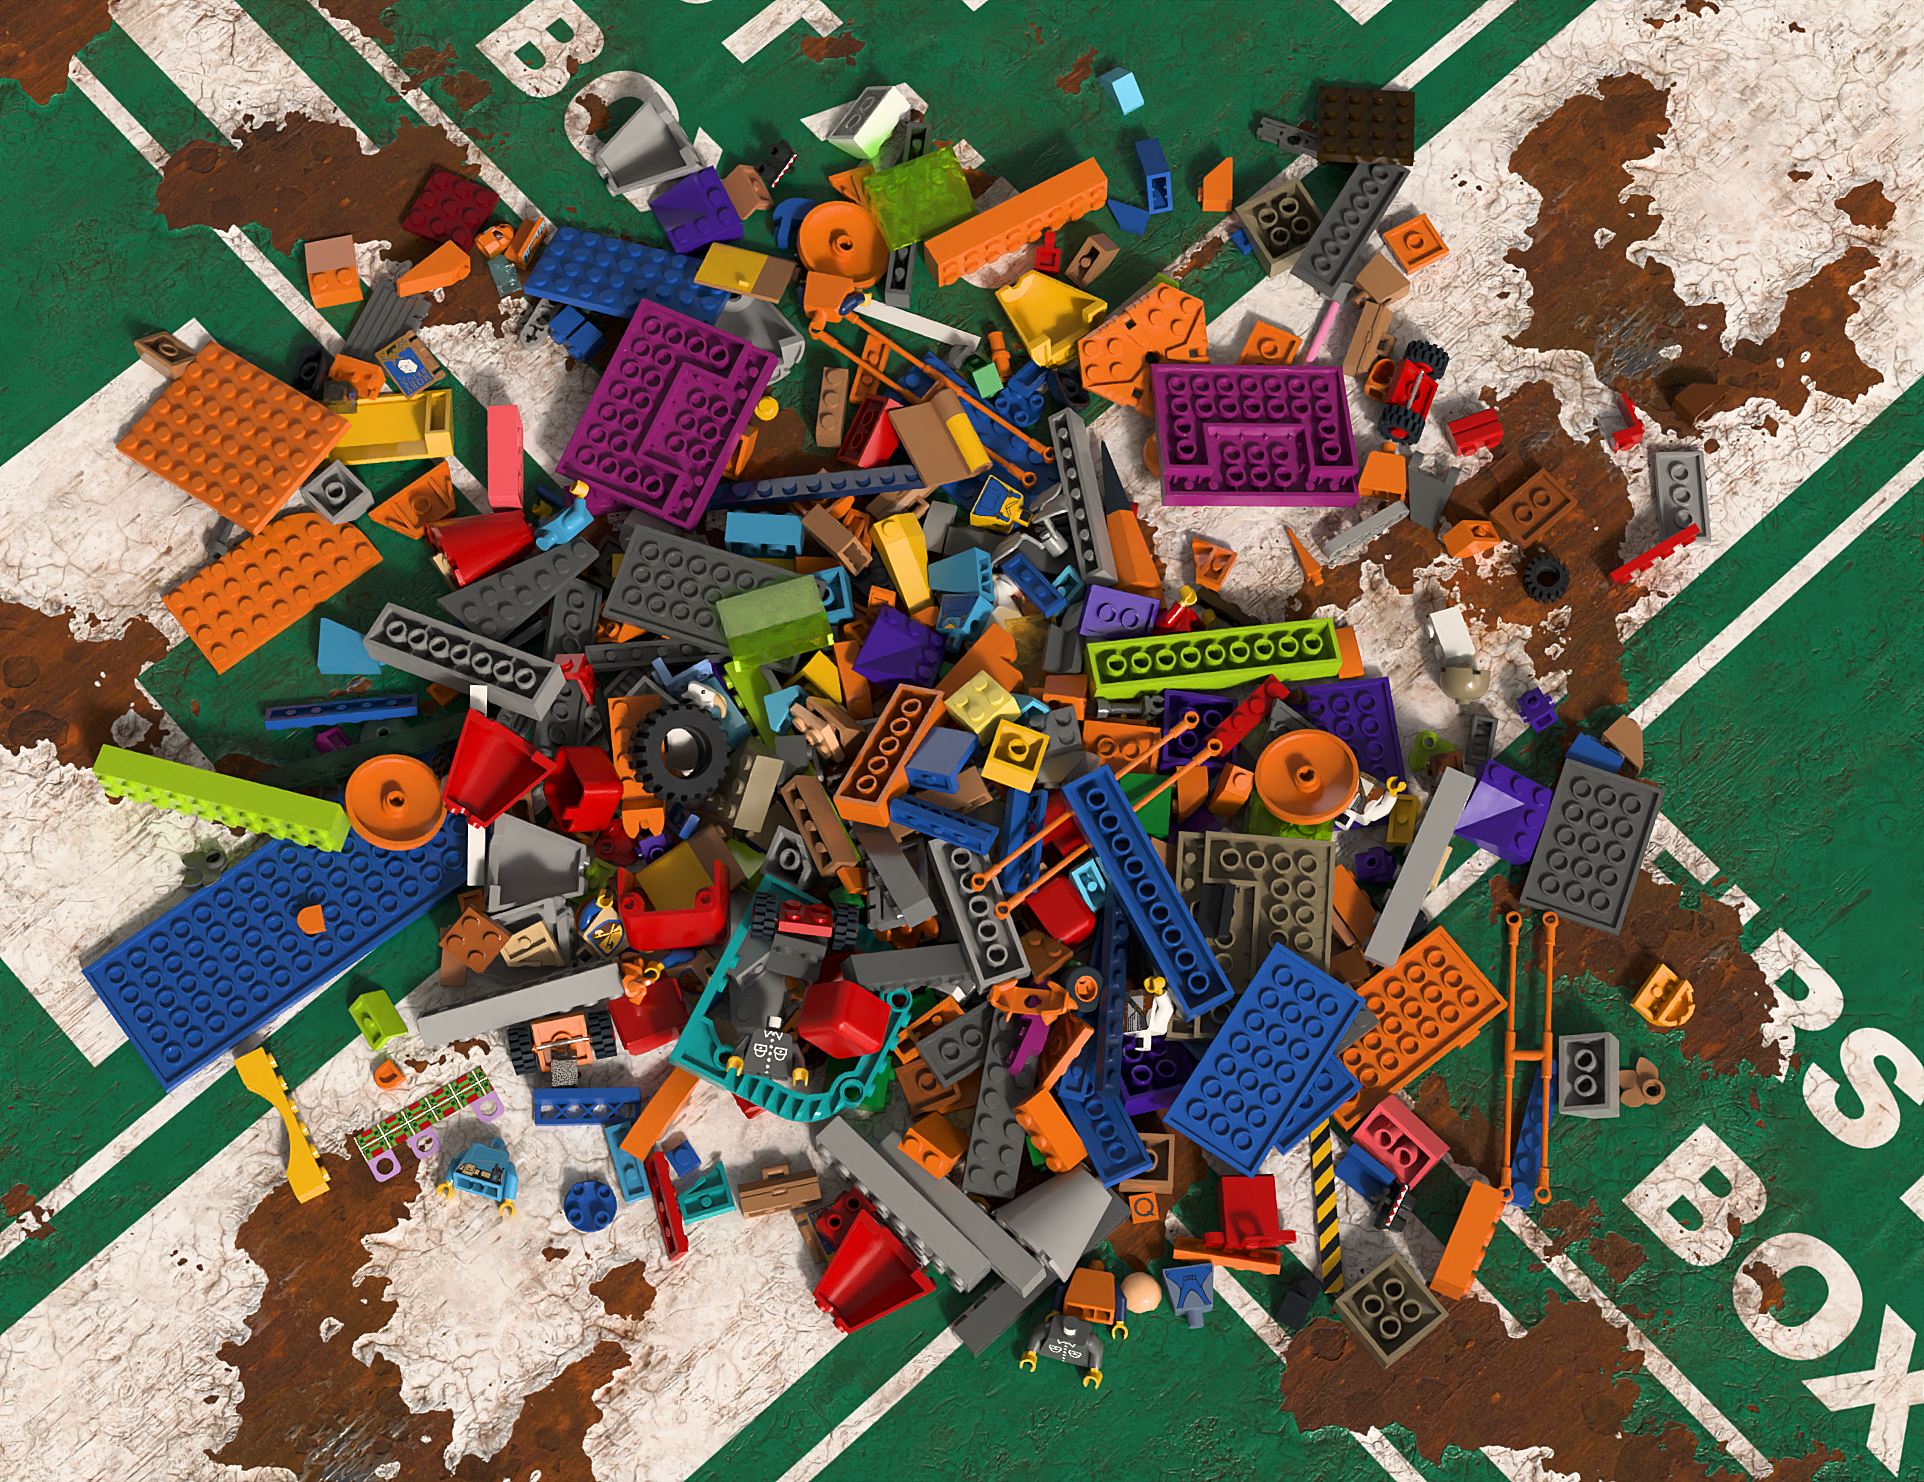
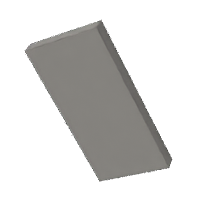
(1681, 494)

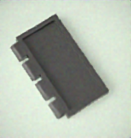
(384, 321)
(879, 912)

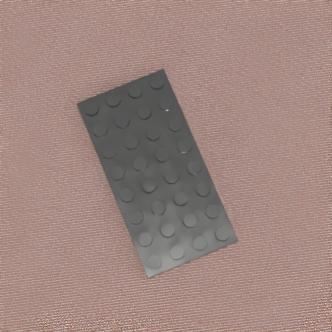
(673, 587)

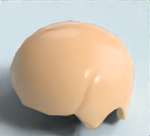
(1142, 1292)

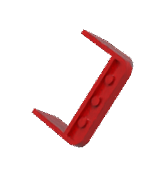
(695, 927)

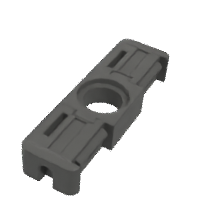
(1278, 132)

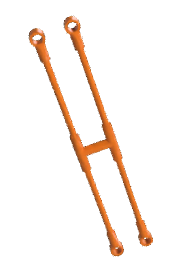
(941, 381)
(1020, 896)
(1543, 1055)

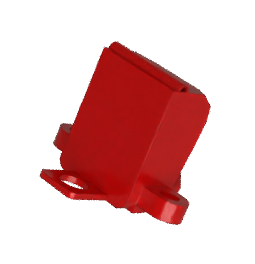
(653, 1022)
(1248, 1214)

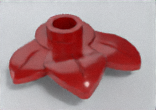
(620, 843)

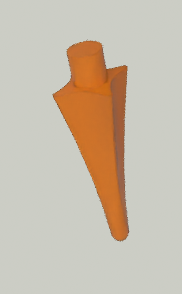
(1309, 565)

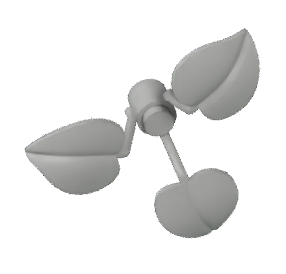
(1049, 506)

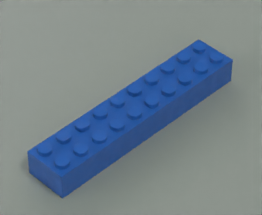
(1146, 893)

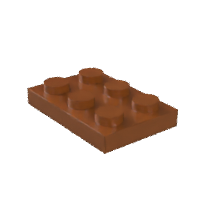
(1533, 509)

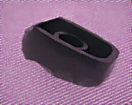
(311, 371)
(1067, 389)

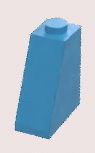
(963, 574)
(343, 651)

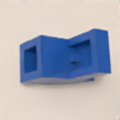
(789, 217)

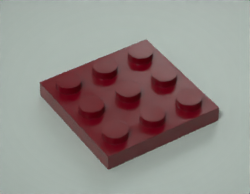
(451, 210)

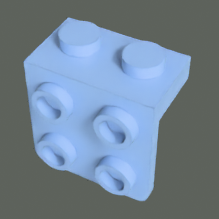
(678, 684)

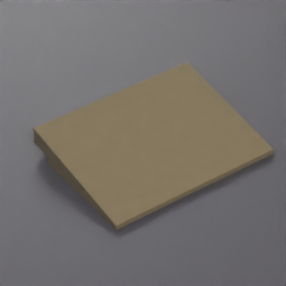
(1279, 897)

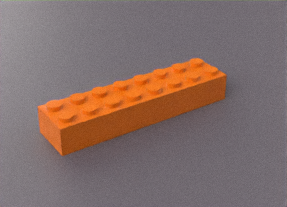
(1016, 222)

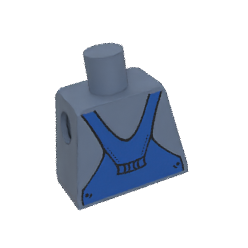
(1190, 1291)

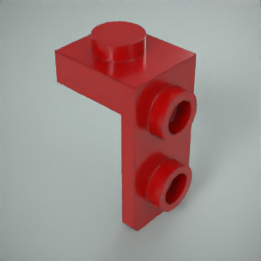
(1628, 437)
(578, 668)

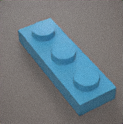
(629, 1169)

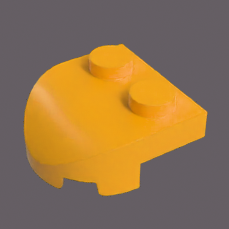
(1664, 998)

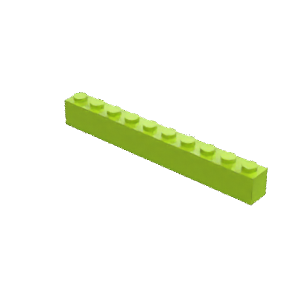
(749, 691)

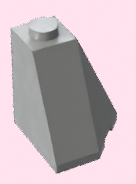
(790, 860)

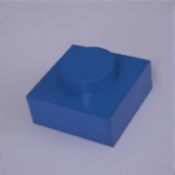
(683, 1159)

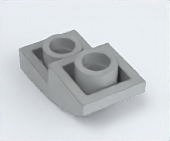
(936, 525)

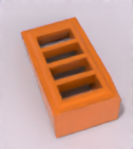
(875, 604)

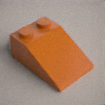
(333, 271)

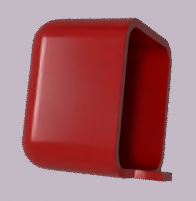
(583, 789)
(1063, 838)
(1059, 912)
(843, 1019)

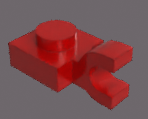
(1048, 257)

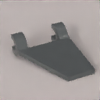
(1428, 494)

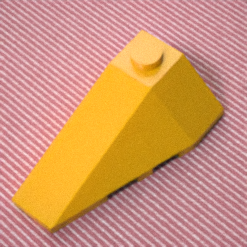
(905, 556)

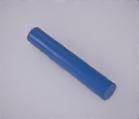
(550, 496)

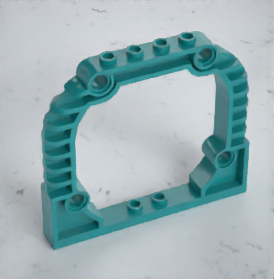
(700, 1047)

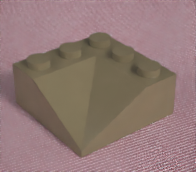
(1280, 225)
(748, 785)
(1390, 1310)

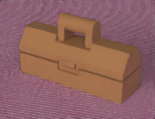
(1364, 345)
(899, 502)
(779, 1195)

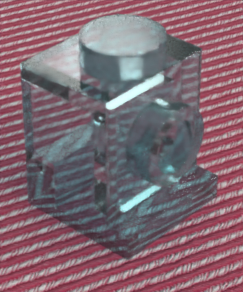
(504, 275)

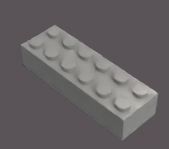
(987, 942)

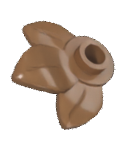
(1637, 1082)

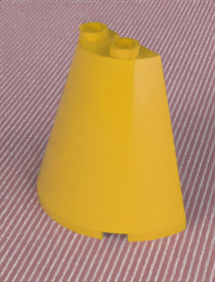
(1050, 316)

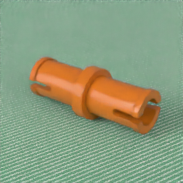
(1000, 355)

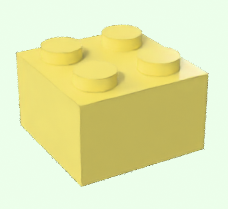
(981, 706)

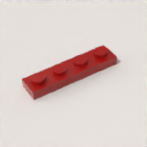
(1645, 561)
(1247, 715)
(666, 1206)

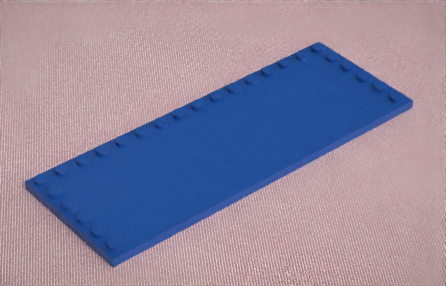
(235, 949)

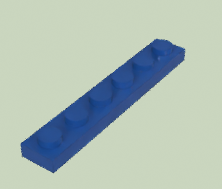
(342, 711)
(1528, 1148)

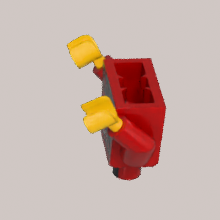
(1181, 618)

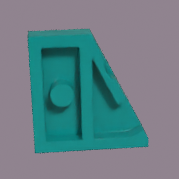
(707, 1197)

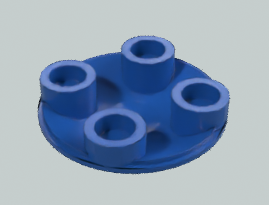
(1019, 409)
(590, 1206)

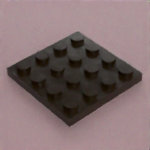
(1366, 126)

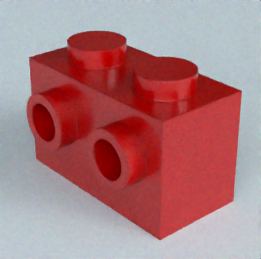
(837, 1221)

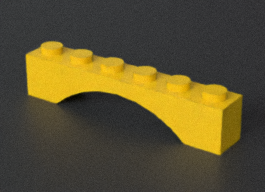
(303, 1169)

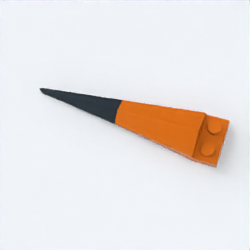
(1130, 553)

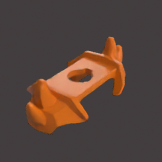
(635, 979)
(1011, 1000)

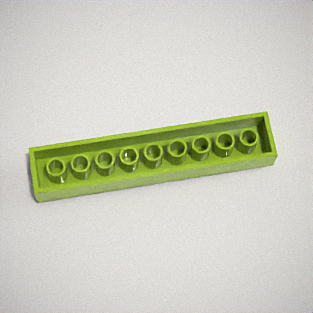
(1212, 659)
(221, 798)

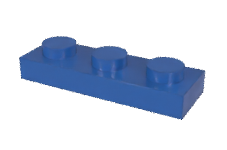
(1033, 585)

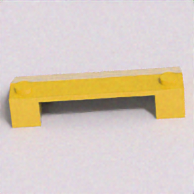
(396, 429)

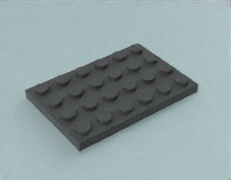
(1592, 847)

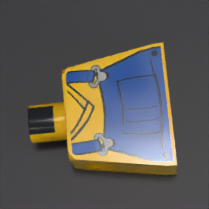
(999, 507)

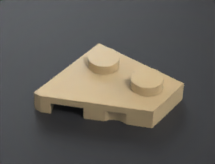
(532, 947)

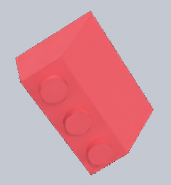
(1400, 1142)

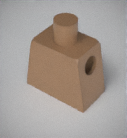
(1379, 284)

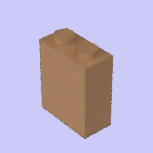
(836, 540)

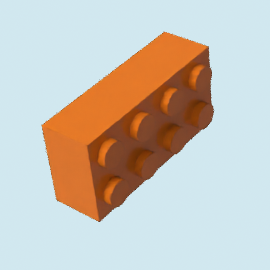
(1469, 1235)

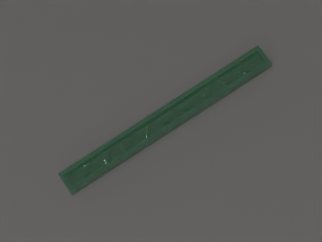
(348, 759)

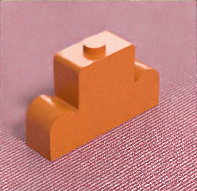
(991, 654)

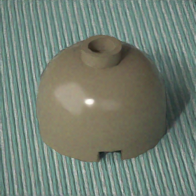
(1464, 683)

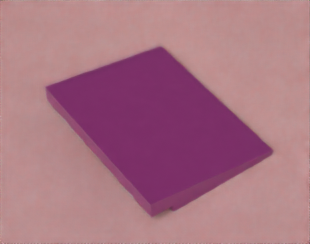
(667, 415)
(1254, 436)

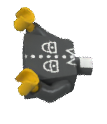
(769, 1054)
(1066, 1341)

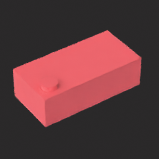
(505, 458)

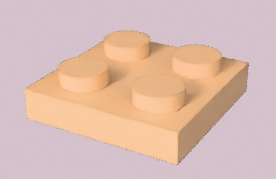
(817, 733)

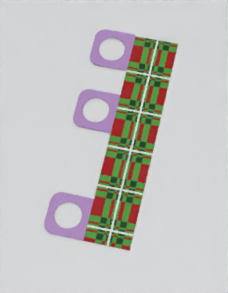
(419, 1117)

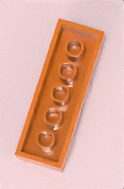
(879, 767)

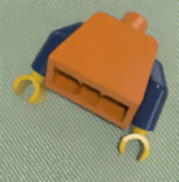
(829, 298)
(1091, 1297)

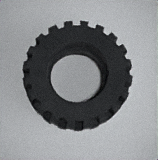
(710, 746)

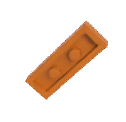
(876, 355)

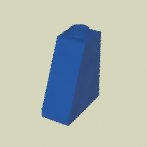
(1154, 175)

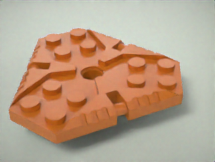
(1165, 326)

